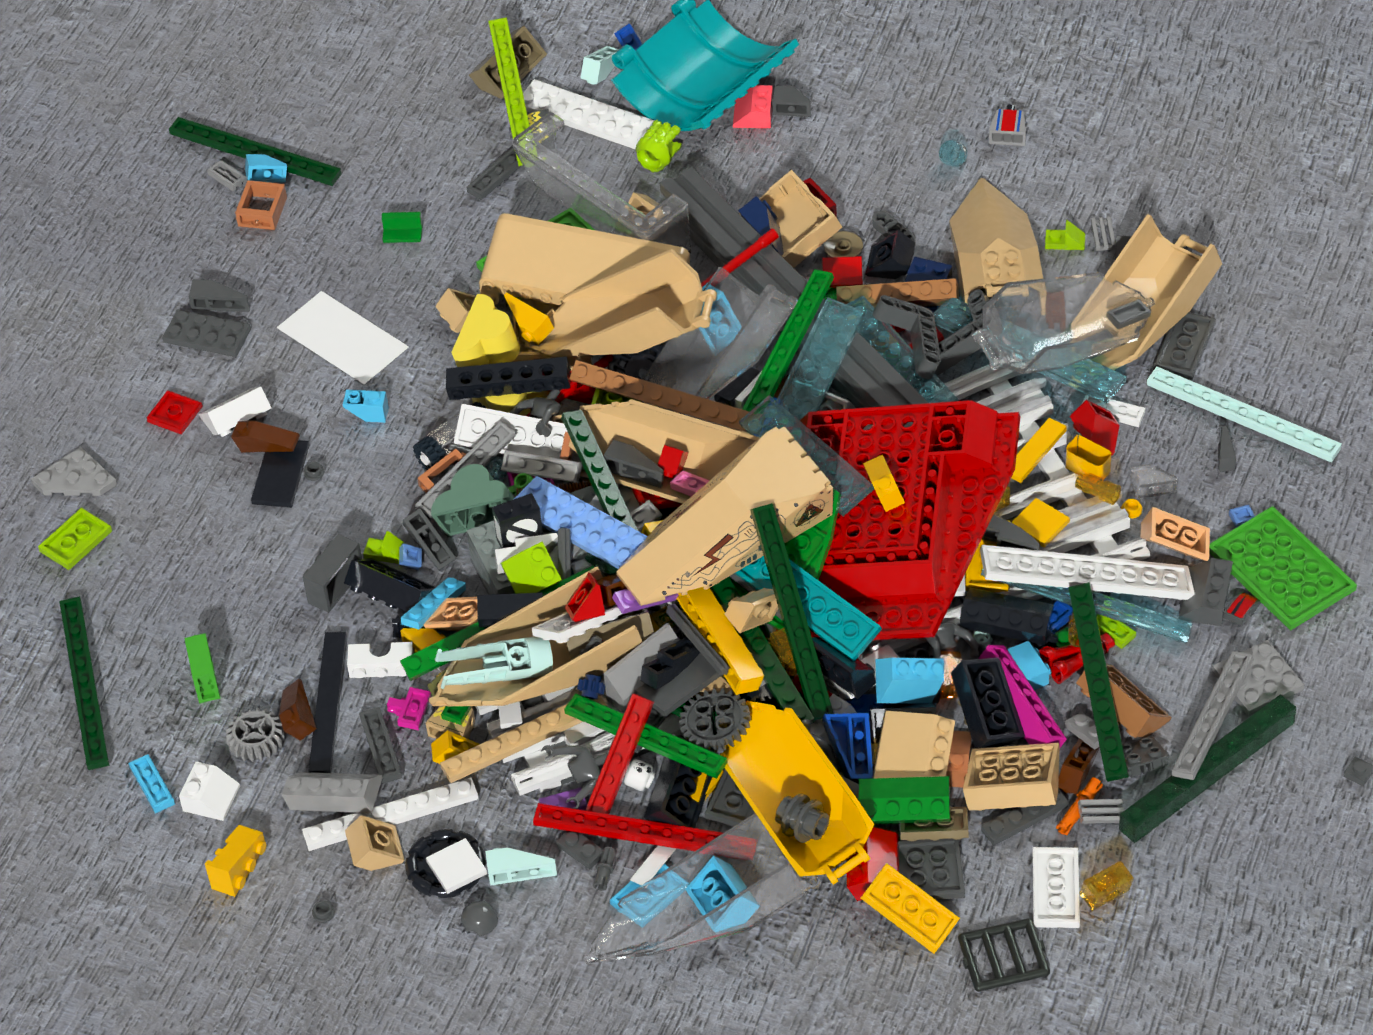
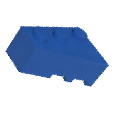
(851, 743)

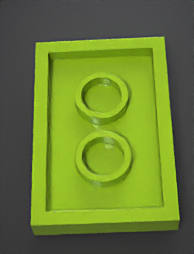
(75, 538)

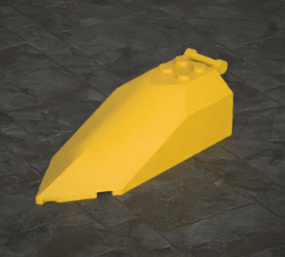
(782, 761)

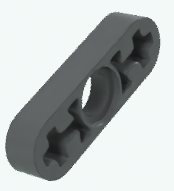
(887, 222)

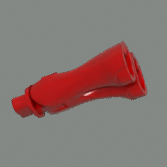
(1068, 659)

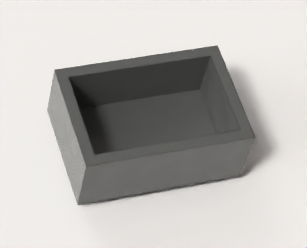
(327, 575)

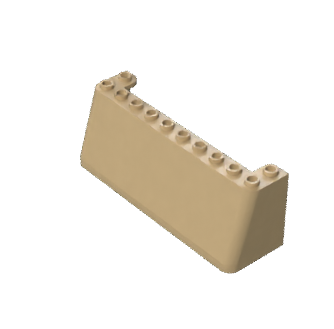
(553, 259)

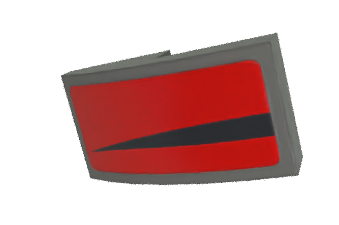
(1241, 608)

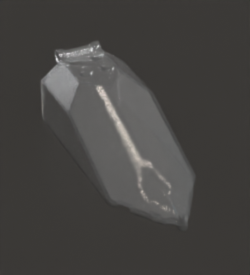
(1055, 322)
(736, 339)
(665, 918)

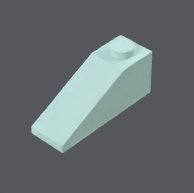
(598, 65)
(513, 865)

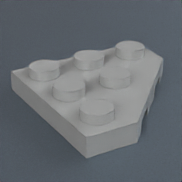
(74, 475)

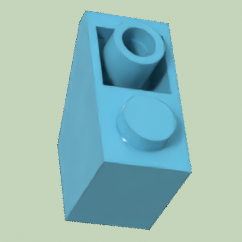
(367, 405)

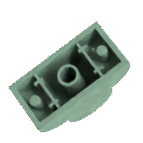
(469, 500)

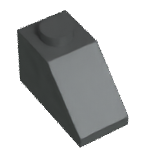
(790, 102)

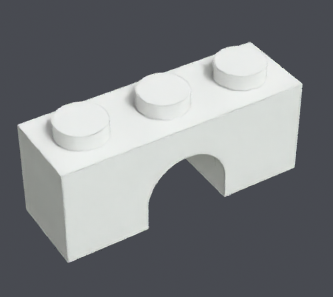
(364, 664)

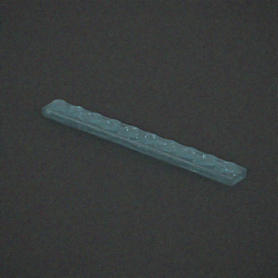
(1118, 610)

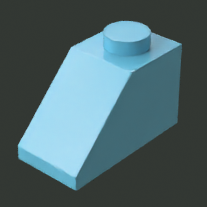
(264, 168)

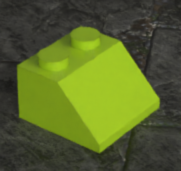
(531, 570)

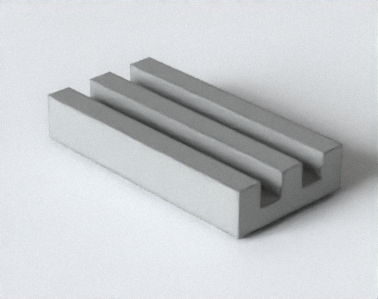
(224, 177)
(1094, 223)
(1100, 803)

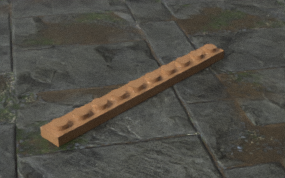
(657, 395)

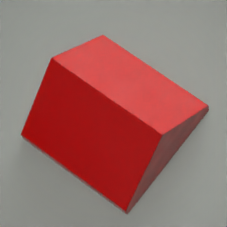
(846, 270)
(586, 601)

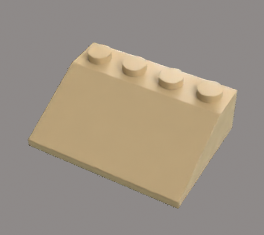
(913, 745)
(1012, 777)

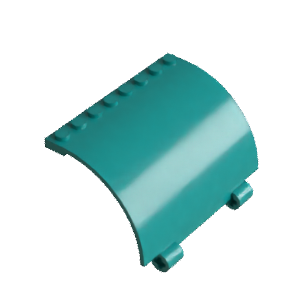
(694, 67)

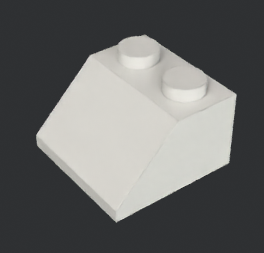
(208, 791)

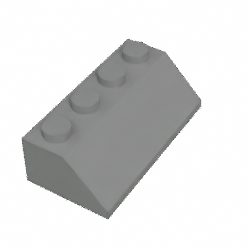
(625, 675)
(331, 792)

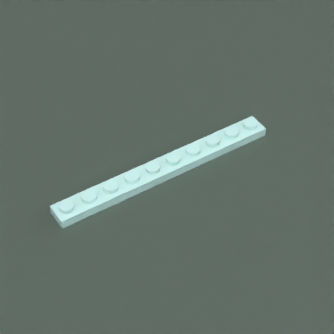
(1244, 414)

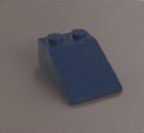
(762, 219)
(925, 270)

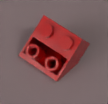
(1096, 424)

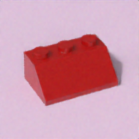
(882, 849)

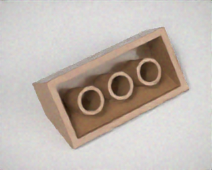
(1132, 706)

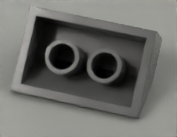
(1211, 588)

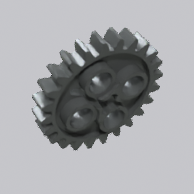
(731, 720)

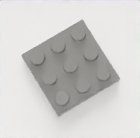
(1265, 679)

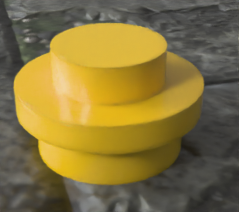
(1133, 508)

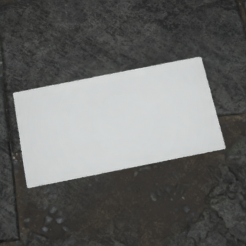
(342, 337)

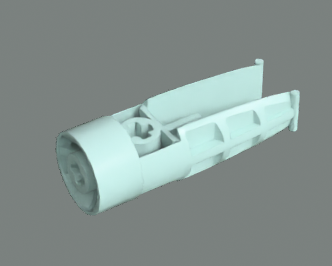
(525, 659)

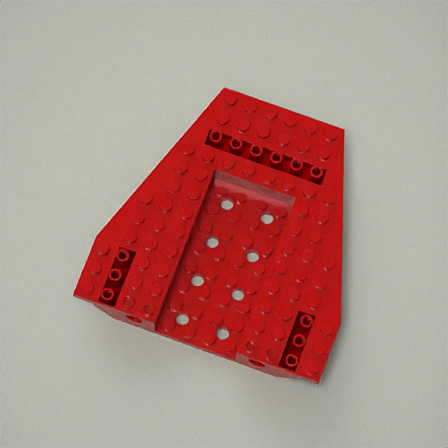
(951, 487)

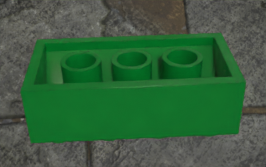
(906, 799)

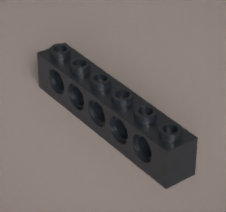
(508, 378)

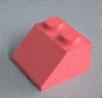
(754, 108)

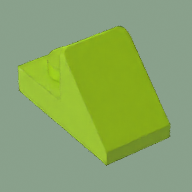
(1067, 239)
(383, 550)

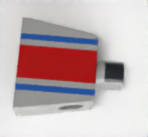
(1008, 127)

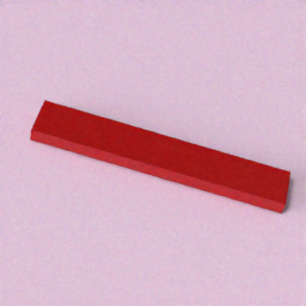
(620, 754)

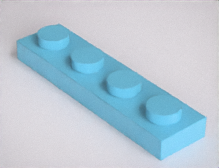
(427, 606)

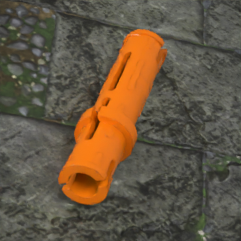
(1072, 814)

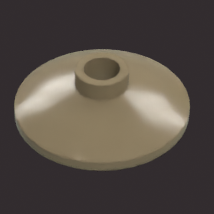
(843, 245)

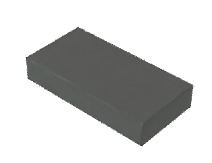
(1128, 314)

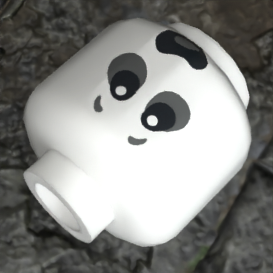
(639, 775)

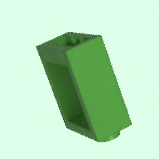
(202, 668)

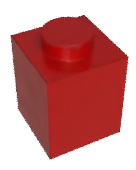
(672, 461)

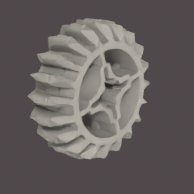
(255, 741)

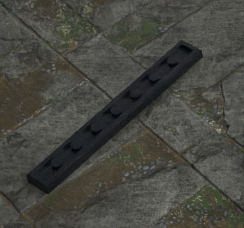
(327, 702)

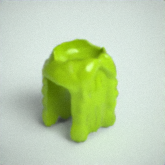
(656, 146)

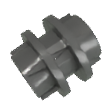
(802, 818)

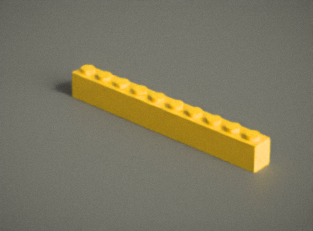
(711, 622)

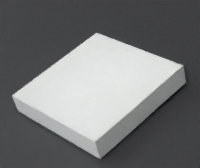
(456, 865)

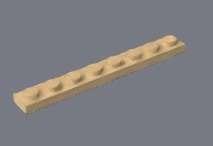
(509, 743)

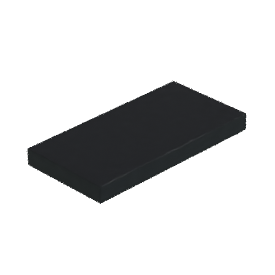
(280, 476)

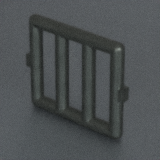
(1001, 980)

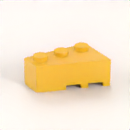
(236, 860)

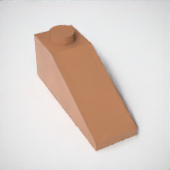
(959, 758)

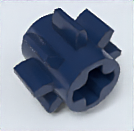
(591, 686)

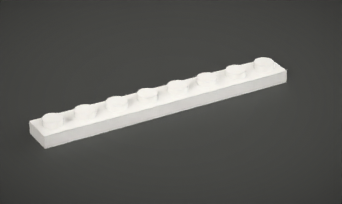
(394, 812)

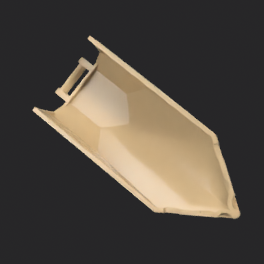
(992, 242)
(1167, 275)
(629, 310)
(519, 625)

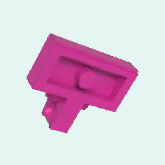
(410, 709)

